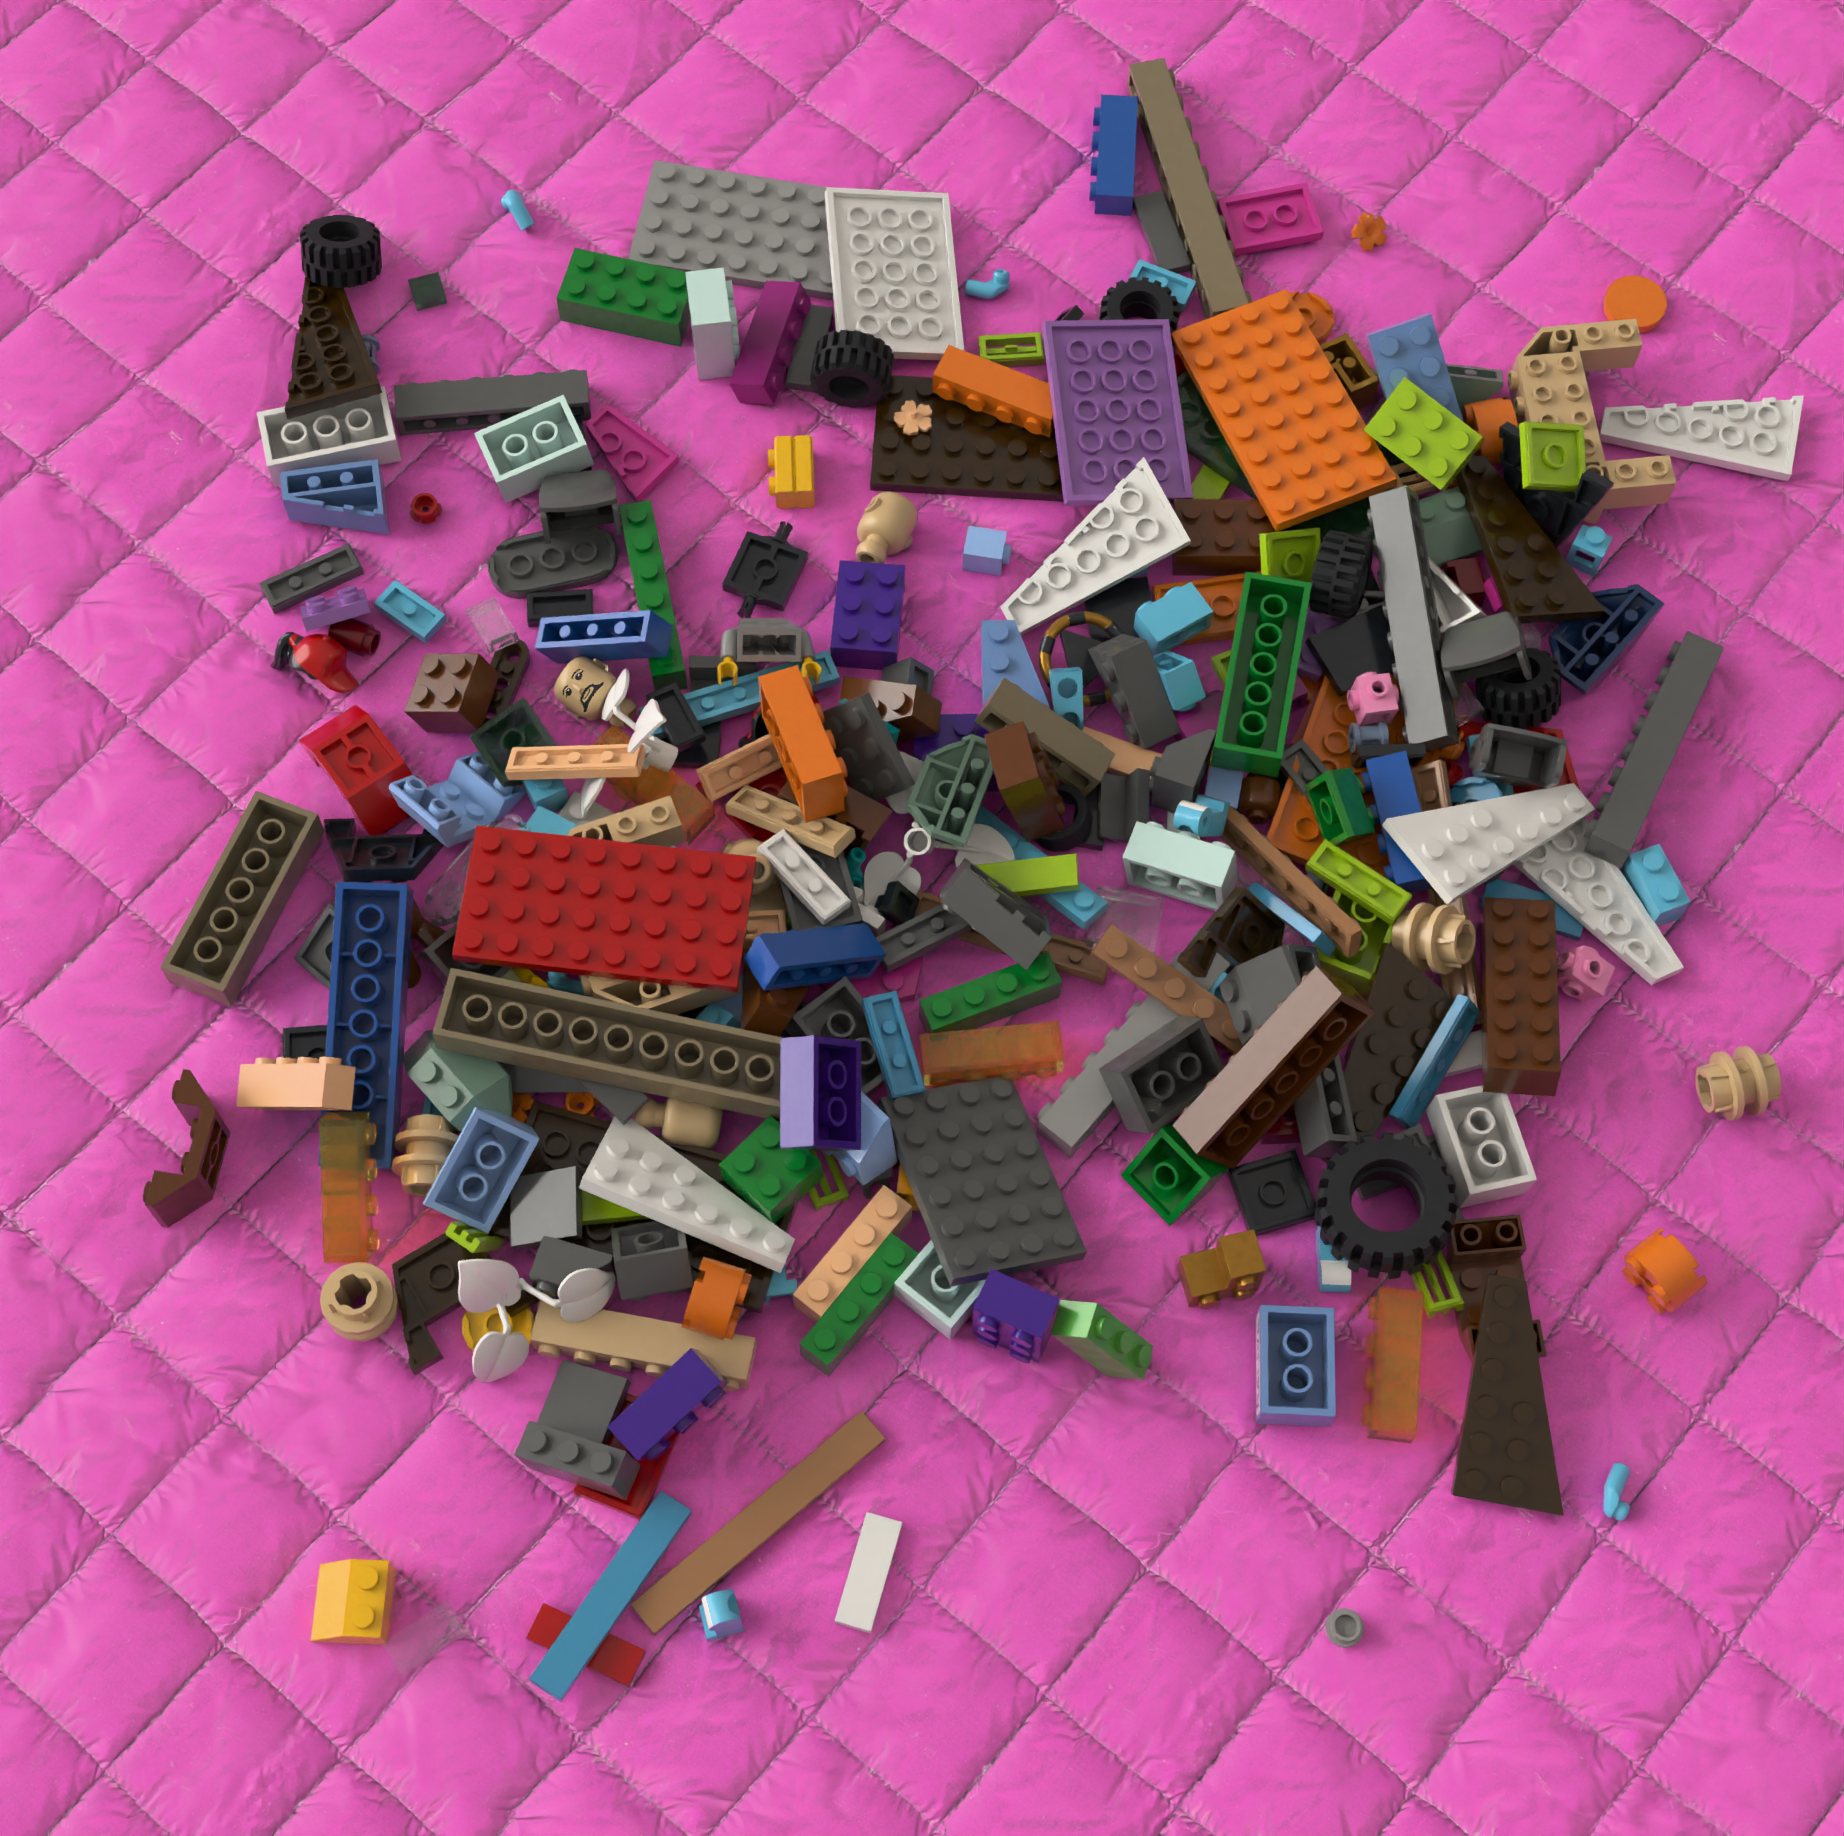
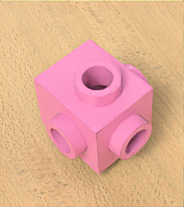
(1373, 699)
(1583, 973)

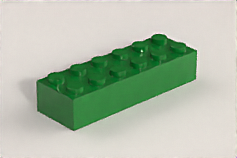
(1261, 674)

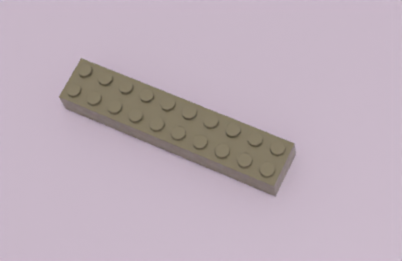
(610, 1043)

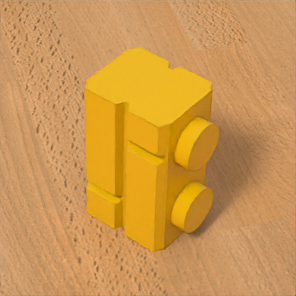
(793, 471)

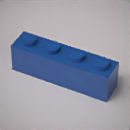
(1115, 155)
(604, 636)
(1394, 796)
(814, 956)

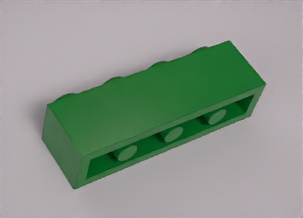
(991, 997)
(857, 1306)

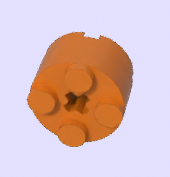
(1486, 419)
(1664, 1271)
(714, 1298)

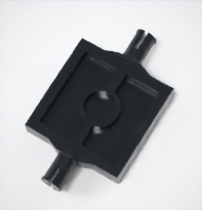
(765, 570)

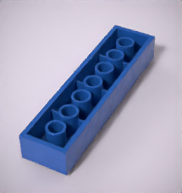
(371, 1001)

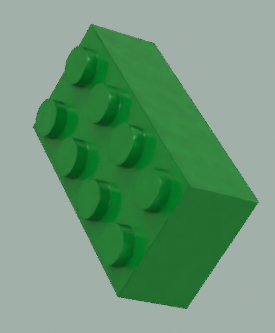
(625, 297)

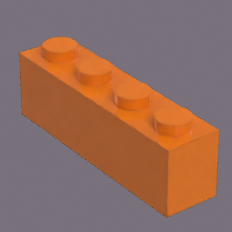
(994, 390)

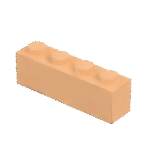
(296, 1084)
(881, 1216)

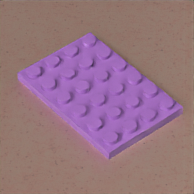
(1114, 406)

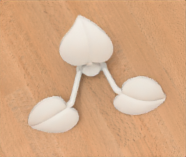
(658, 753)
(983, 847)
(497, 1283)

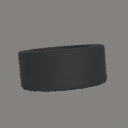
(1077, 831)

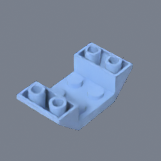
(458, 804)

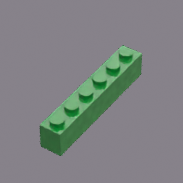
(652, 586)

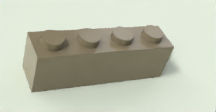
(1070, 751)

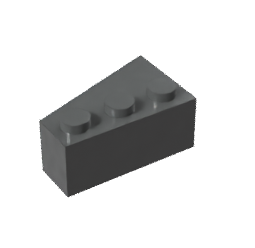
(1135, 689)
(996, 913)

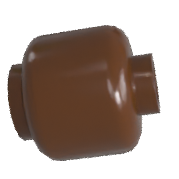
(1259, 798)

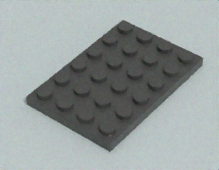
(982, 1180)

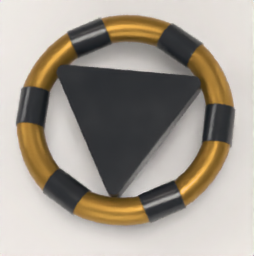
(1076, 649)

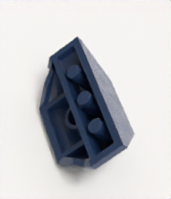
(1594, 647)

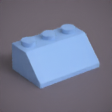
(877, 1146)
(482, 1168)

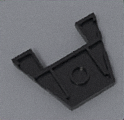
(1554, 511)
(379, 856)

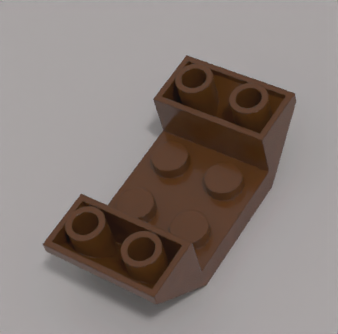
(176, 1195)
(1480, 1249)

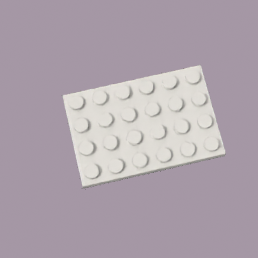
(895, 269)

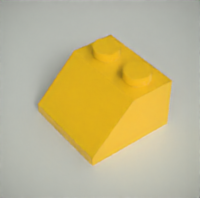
(354, 1602)

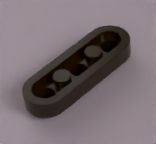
(510, 674)

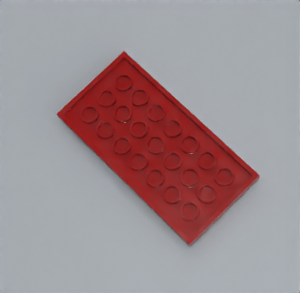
(605, 909)

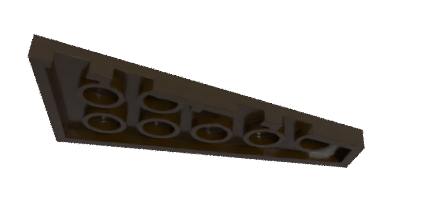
(328, 354)
(1524, 562)
(1393, 1040)
(1505, 1426)

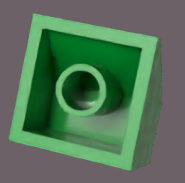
(1340, 806)
(1171, 1174)

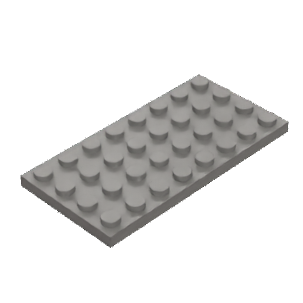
(737, 223)

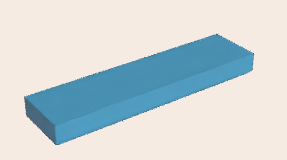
(1435, 1062)

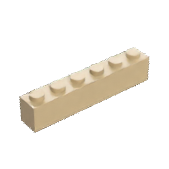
(639, 1343)

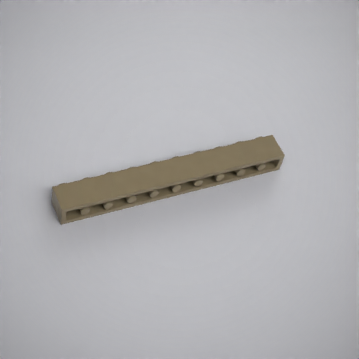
(1187, 187)

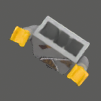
(766, 642)

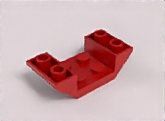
(361, 767)

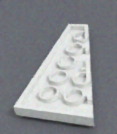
(1720, 433)
(1110, 545)
(1476, 840)
(1602, 902)
(659, 1183)

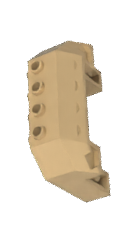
(1552, 388)
(651, 825)

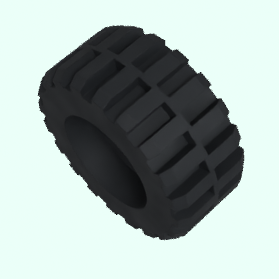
(1396, 1162)

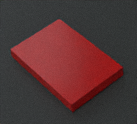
(644, 1484)

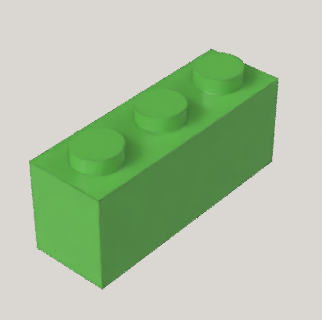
(1102, 1339)

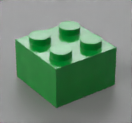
(768, 1175)

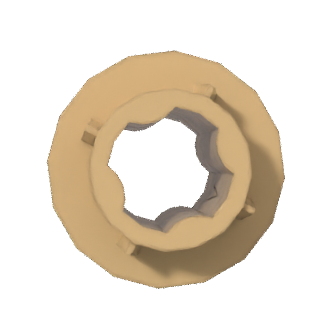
(1434, 937)
(1738, 1083)
(426, 1147)
(346, 1285)

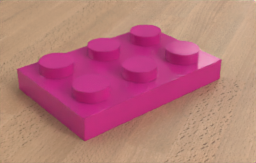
(1270, 219)

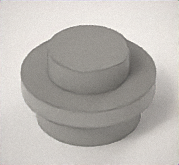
(1344, 1628)

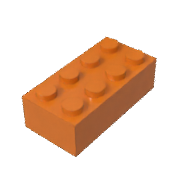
(803, 743)

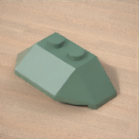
(1472, 383)
(1448, 527)
(952, 789)
(458, 1081)

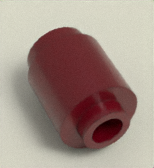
(356, 636)

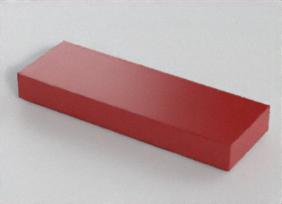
(613, 1659)

